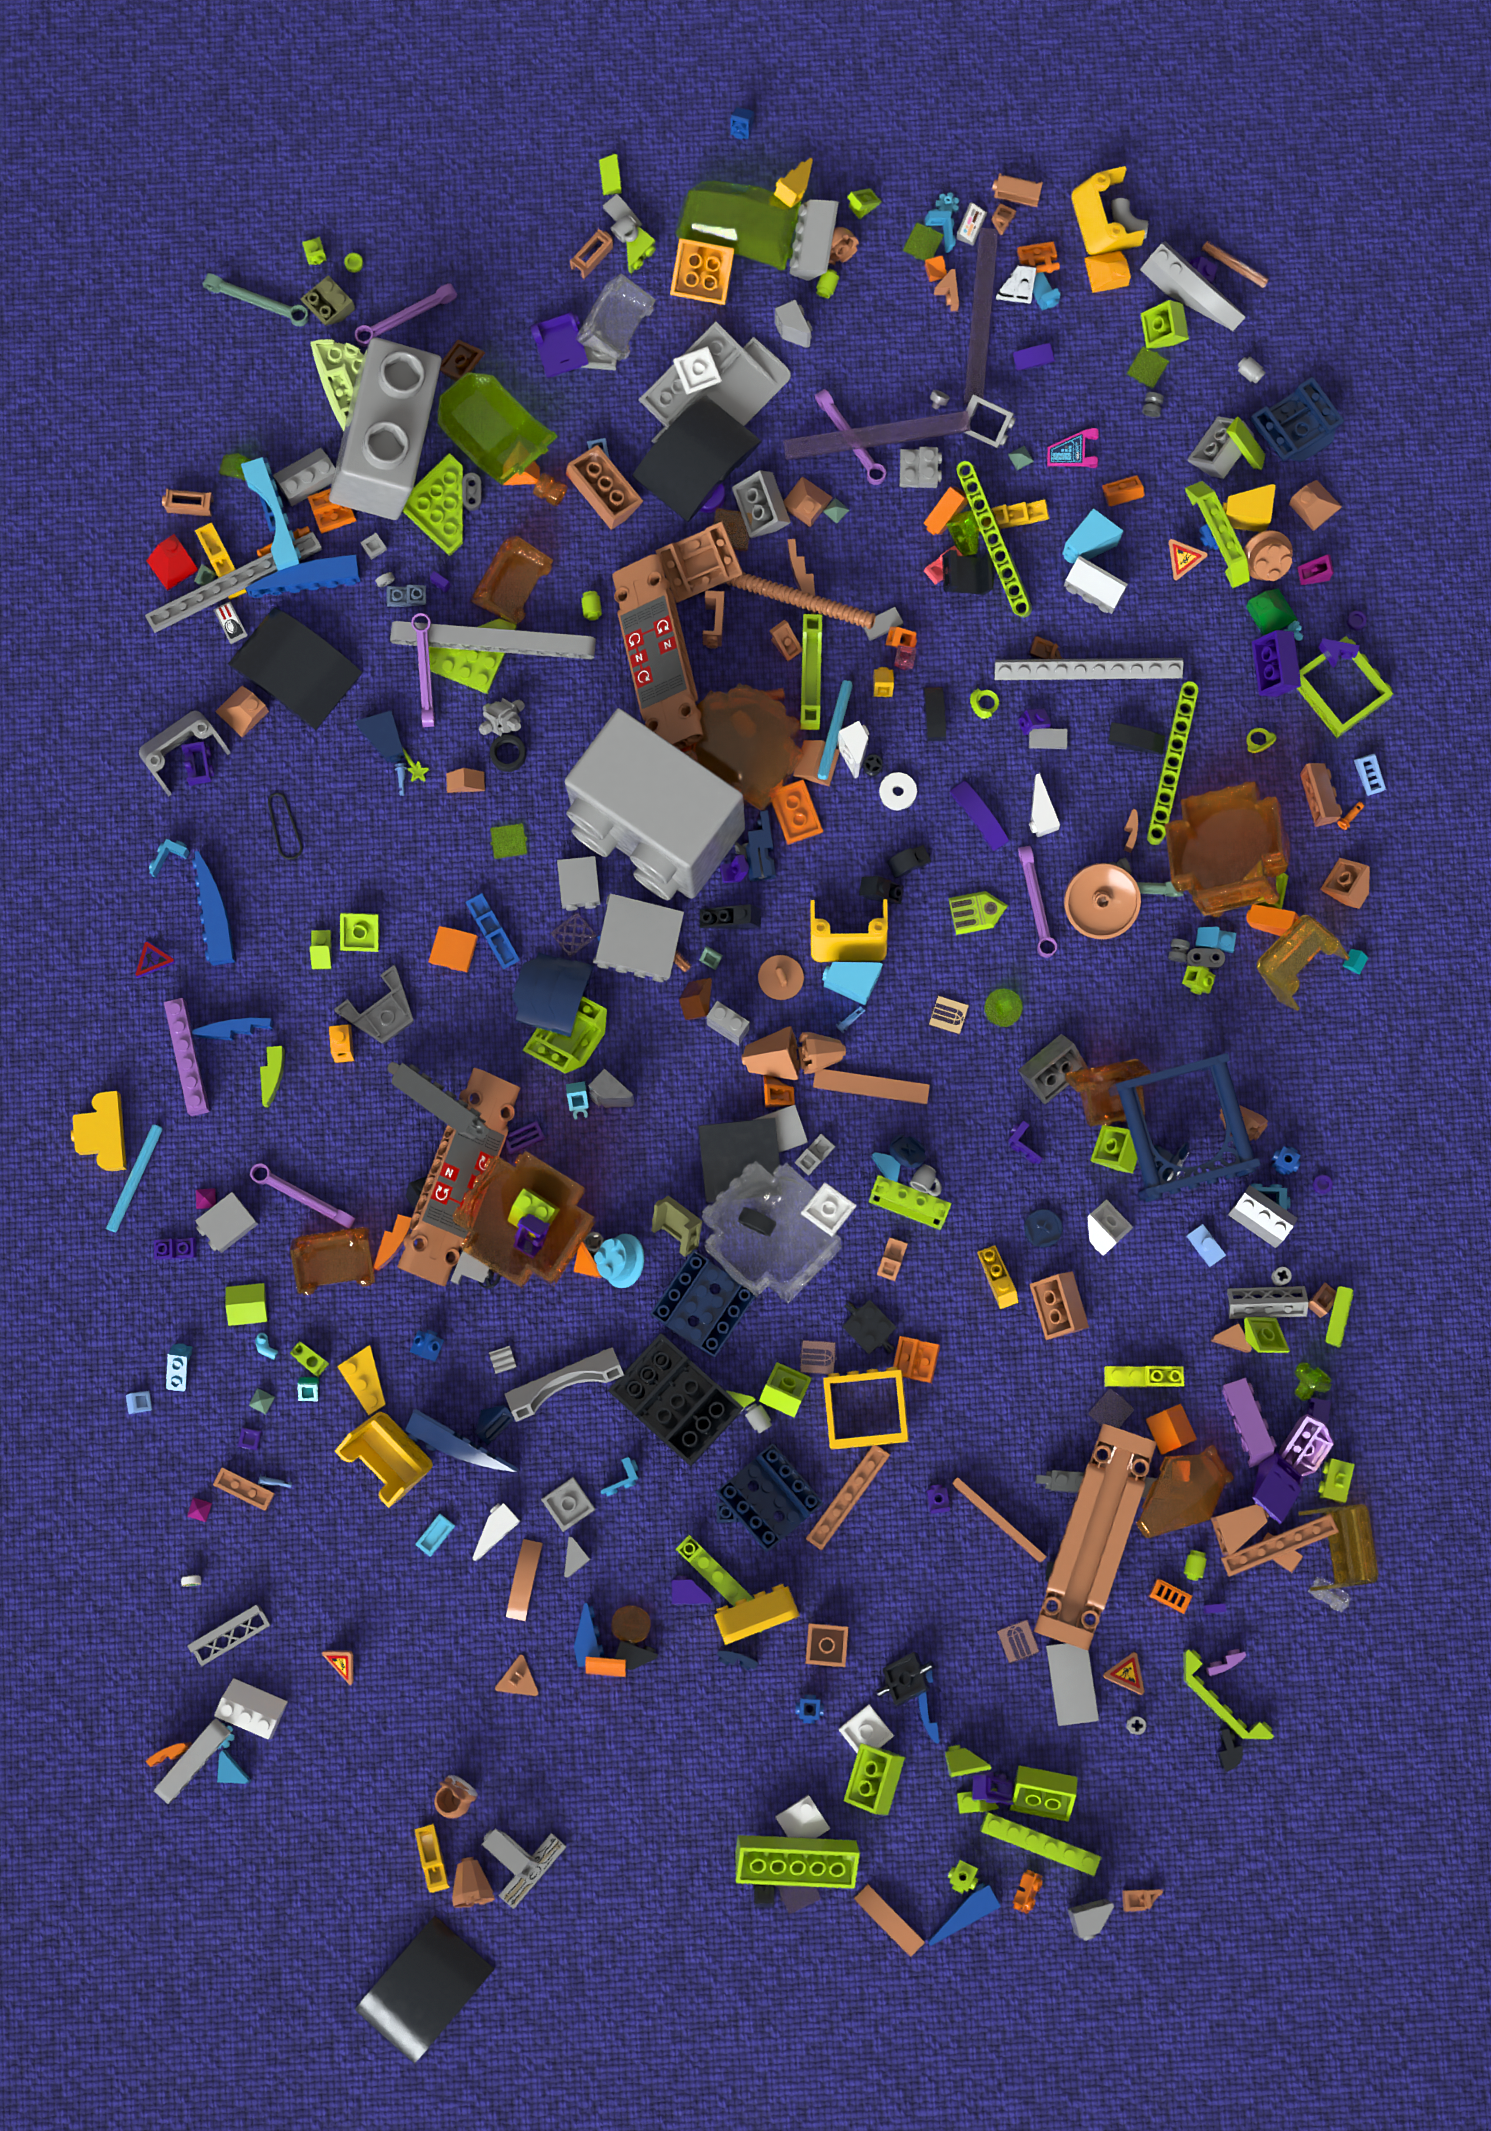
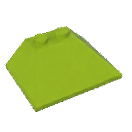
(570, 1052)

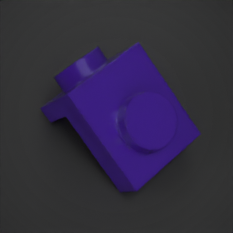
(1204, 267)
(1033, 719)
(735, 871)

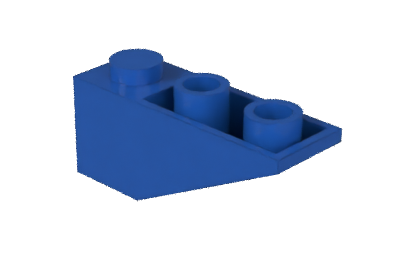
(586, 1639)

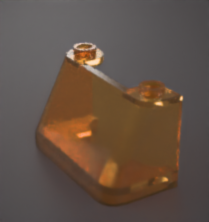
(511, 579)
(332, 1259)

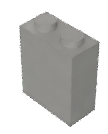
(578, 883)
(728, 1023)
(225, 1223)

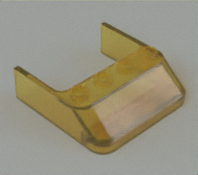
(1351, 1547)

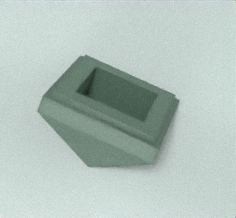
(1020, 458)
(836, 510)
(204, 576)
(711, 957)
(261, 1401)

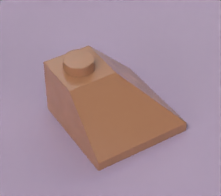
(806, 501)
(1314, 504)
(242, 711)
(1348, 883)

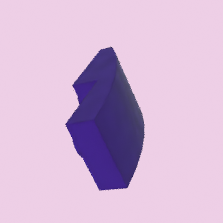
(1033, 356)
(175, 1248)

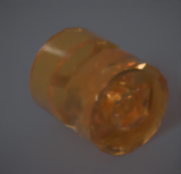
(552, 491)

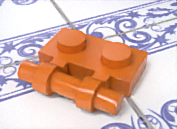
(1037, 254)

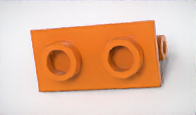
(1026, 1899)

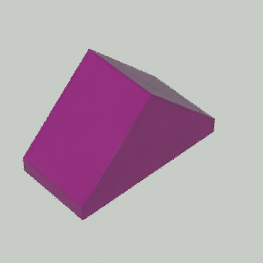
(1316, 570)

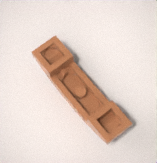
(524, 1579)
(889, 1920)

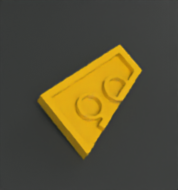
(363, 1379)

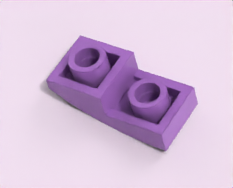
(1230, 1660)

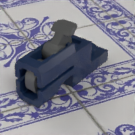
(757, 850)

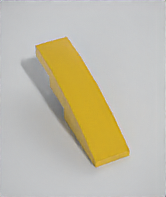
(1019, 514)
(216, 553)

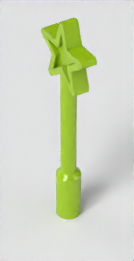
(416, 769)

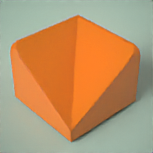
(935, 268)

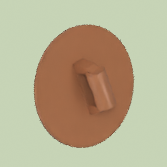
(780, 977)

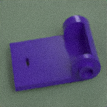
(558, 344)

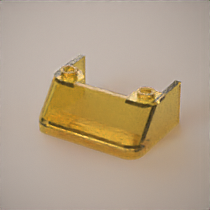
(1292, 952)

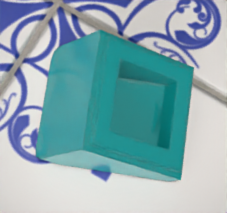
(308, 1389)

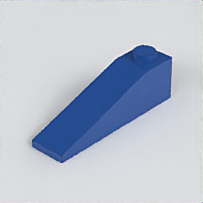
(975, 1906)

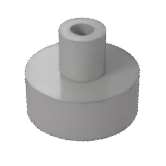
(939, 399)

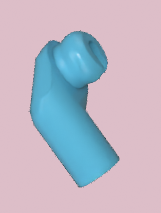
(263, 1346)

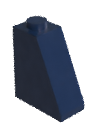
(382, 735)

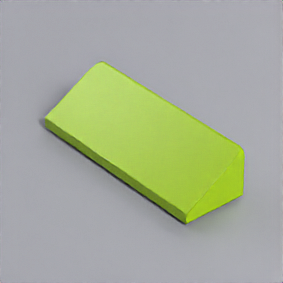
(1246, 443)
(1339, 1316)

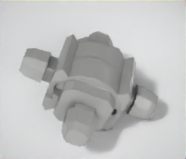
(501, 717)

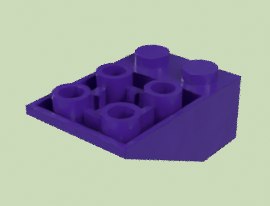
(1277, 1486)

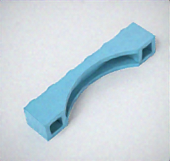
(258, 480)

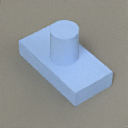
(1206, 1245)

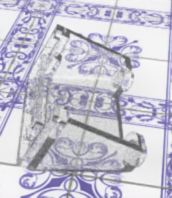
(615, 318)

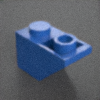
(741, 123)

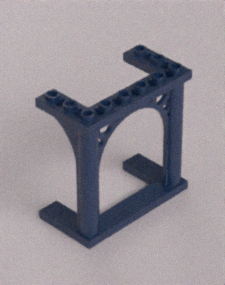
(1153, 1182)

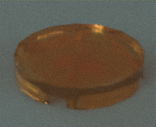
(631, 1624)

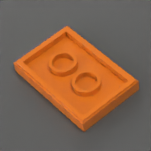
(796, 812)

